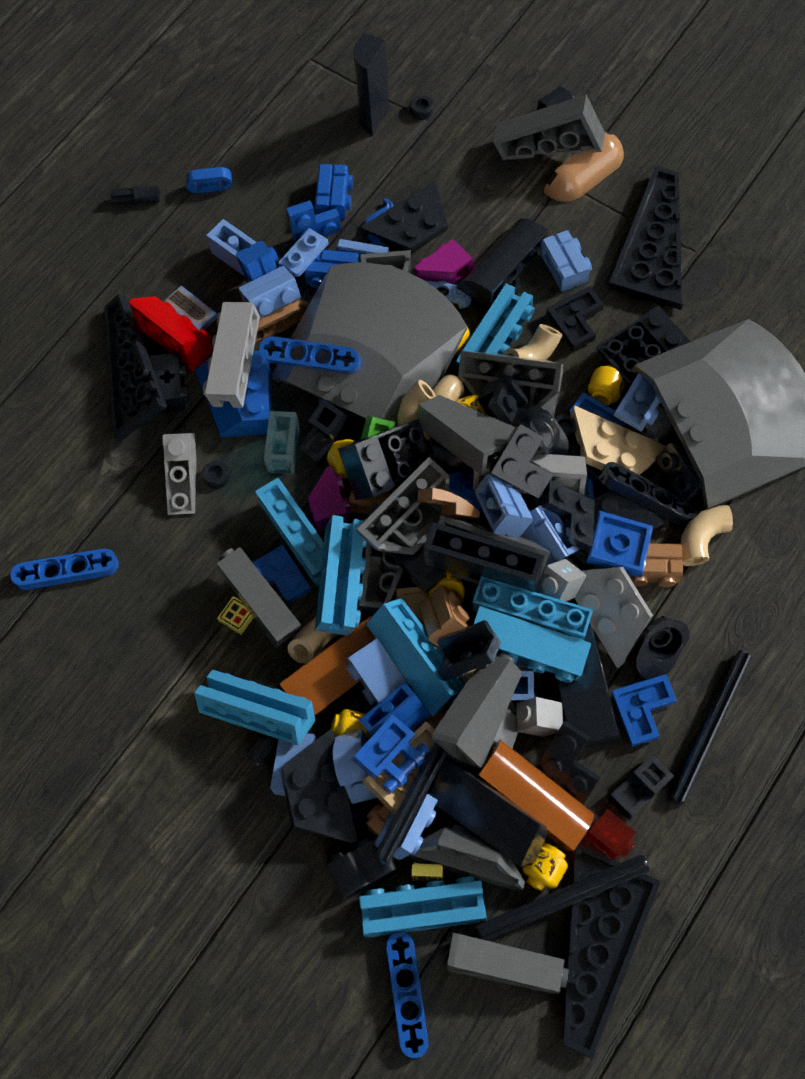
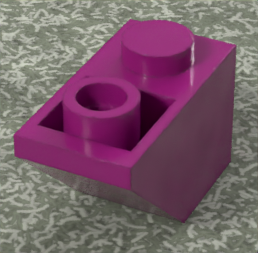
(446, 264)
(327, 500)

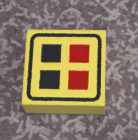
(235, 616)
(427, 872)

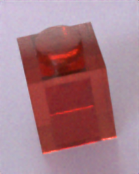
(612, 835)

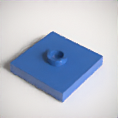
(620, 543)

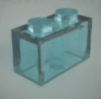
(281, 442)

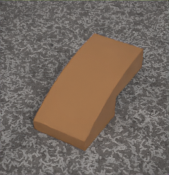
(451, 504)

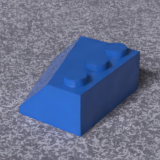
(257, 405)

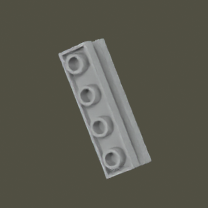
(232, 354)
(566, 470)

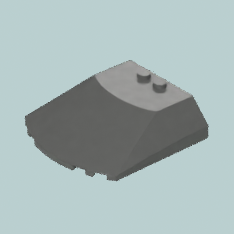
(393, 323)
(733, 408)

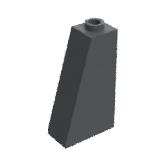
(464, 431)
(258, 596)
(478, 711)
(506, 964)

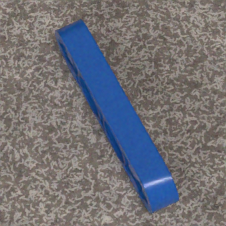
(311, 350)
(64, 566)
(403, 995)

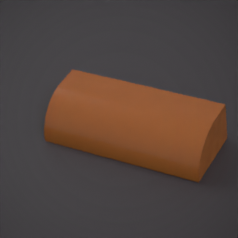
(326, 675)
(537, 795)

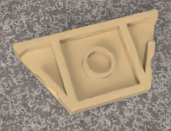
(609, 442)

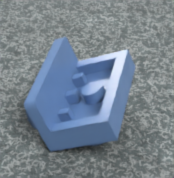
(303, 252)
(639, 404)
(412, 840)

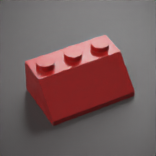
(171, 330)

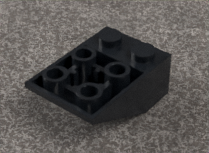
(640, 341)
(384, 459)

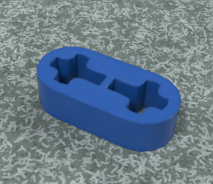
(209, 180)

